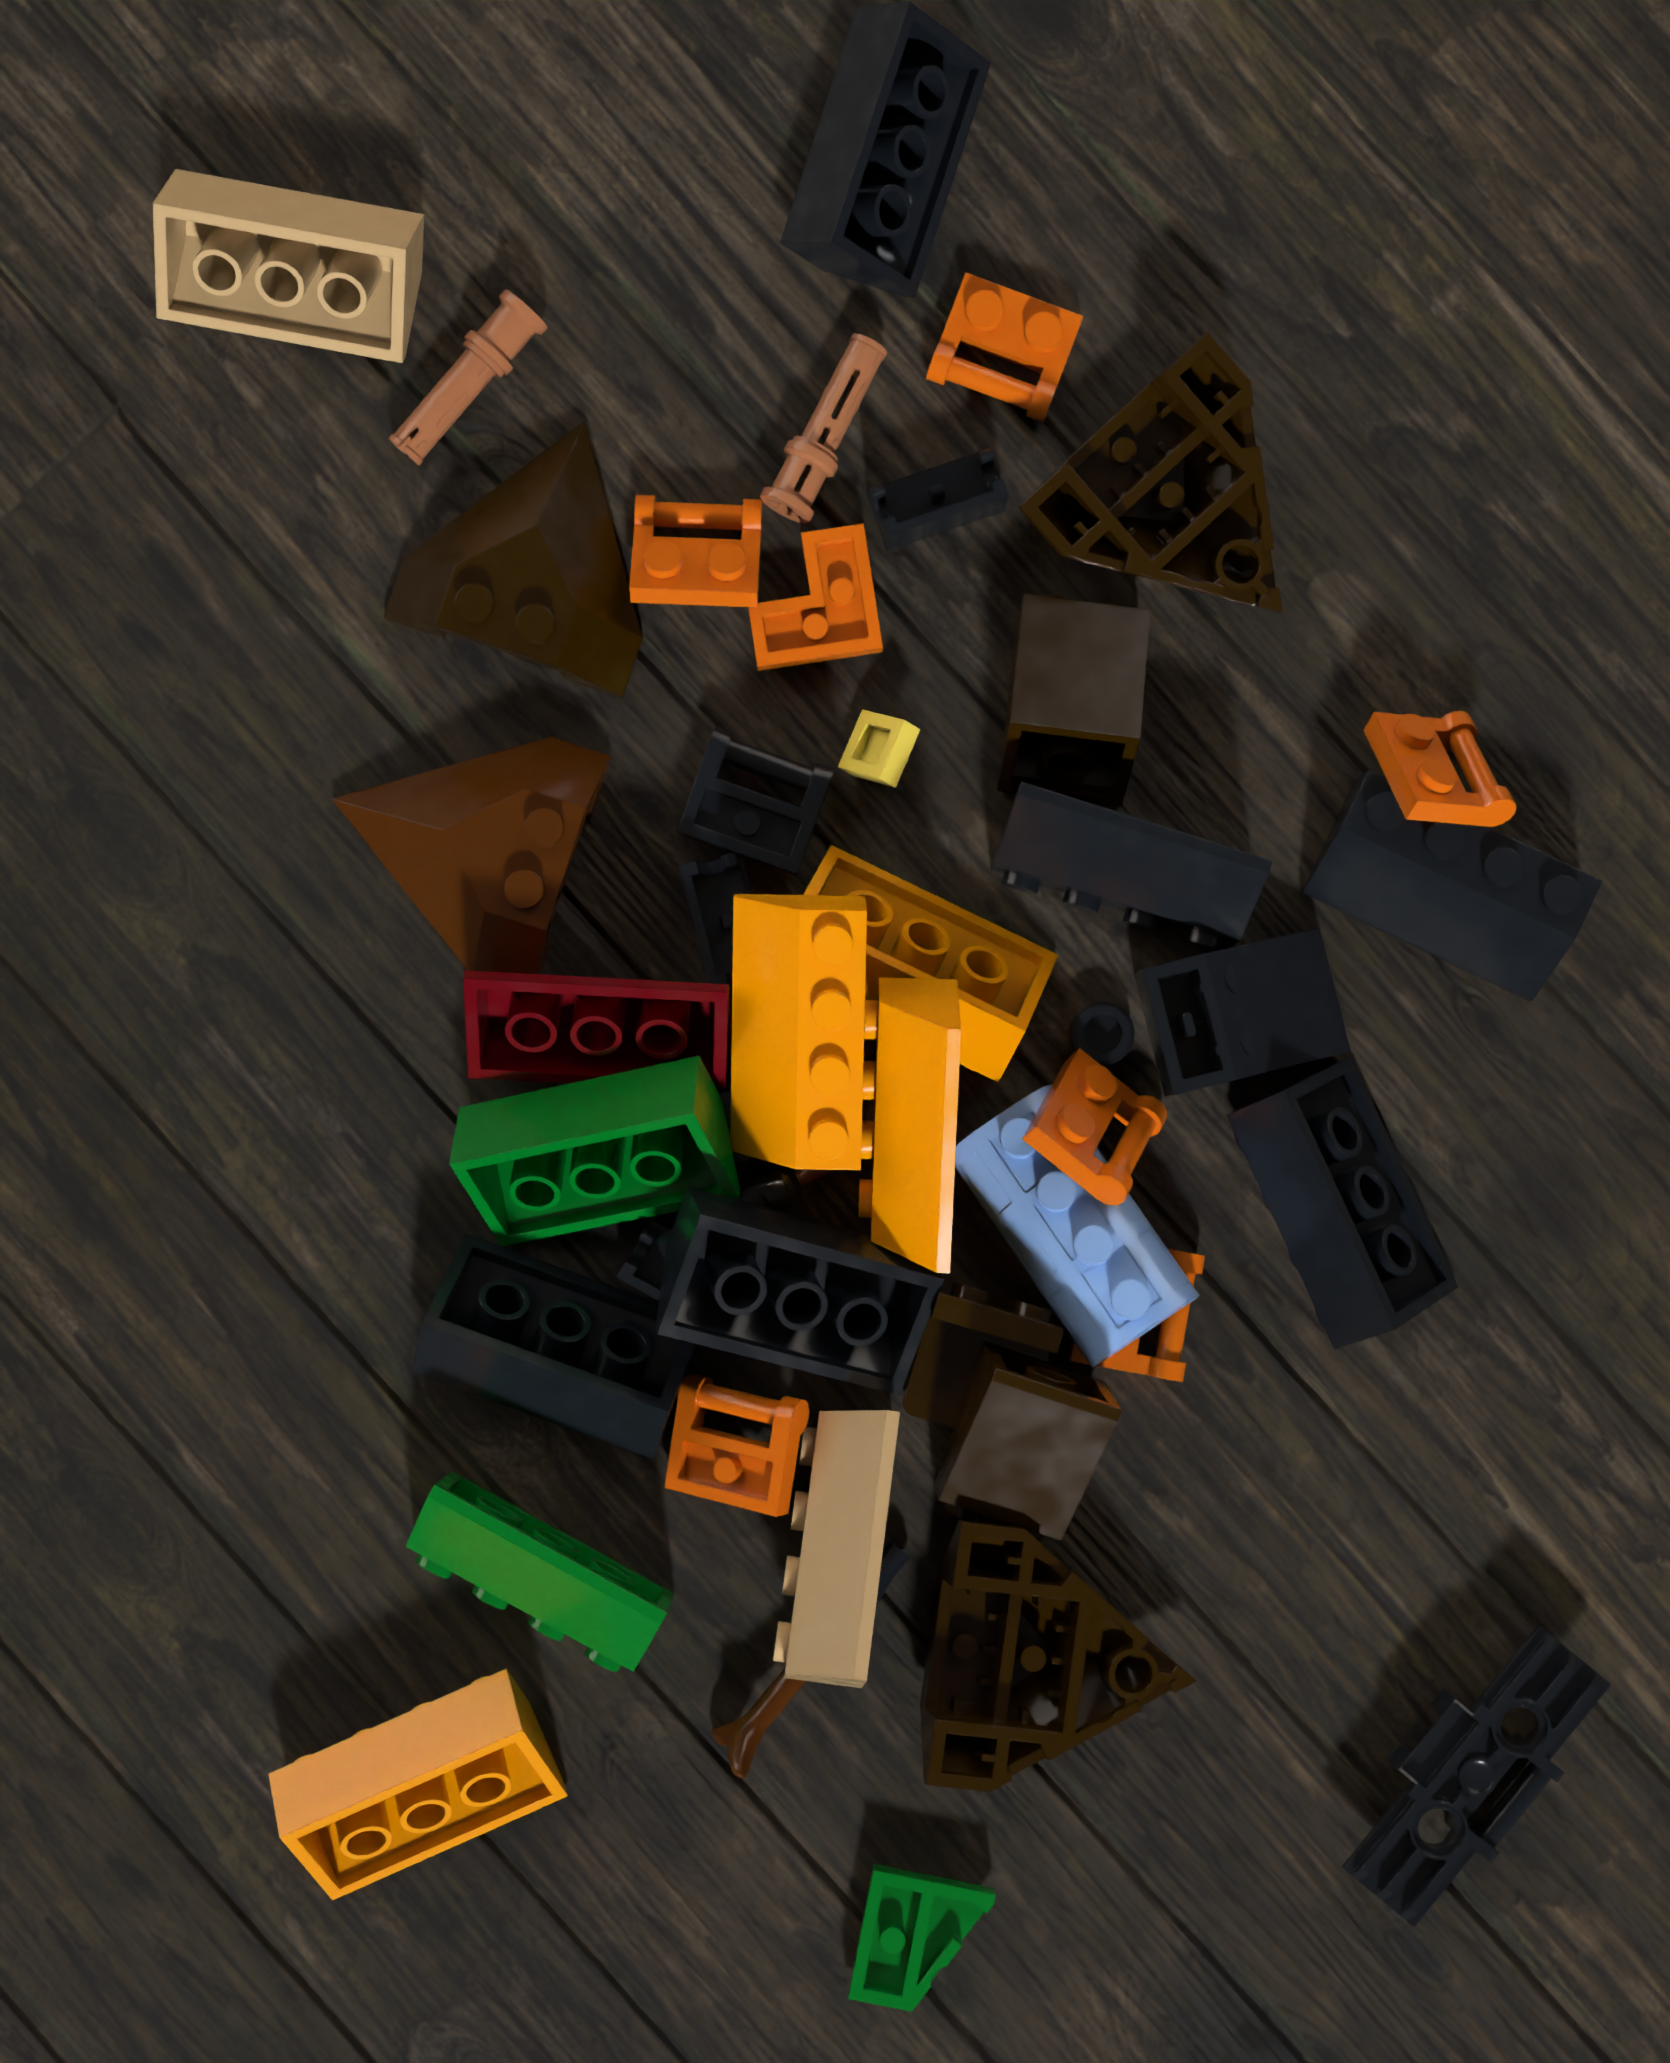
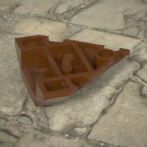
(486, 845)

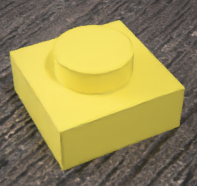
(879, 748)

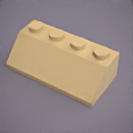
(286, 265)
(840, 1547)

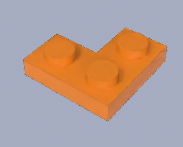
(835, 618)

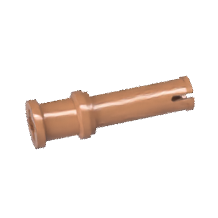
(486, 356)
(816, 459)

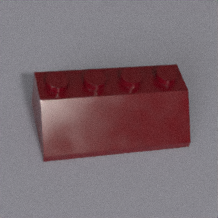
(590, 1026)

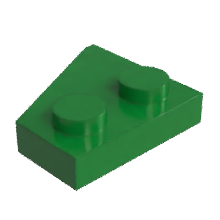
(911, 1932)

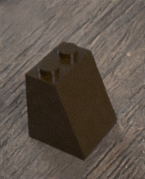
(1075, 698)
(1025, 1442)

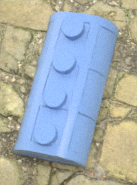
(1088, 1259)

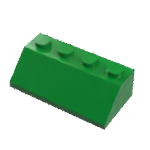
(594, 1151)
(539, 1571)

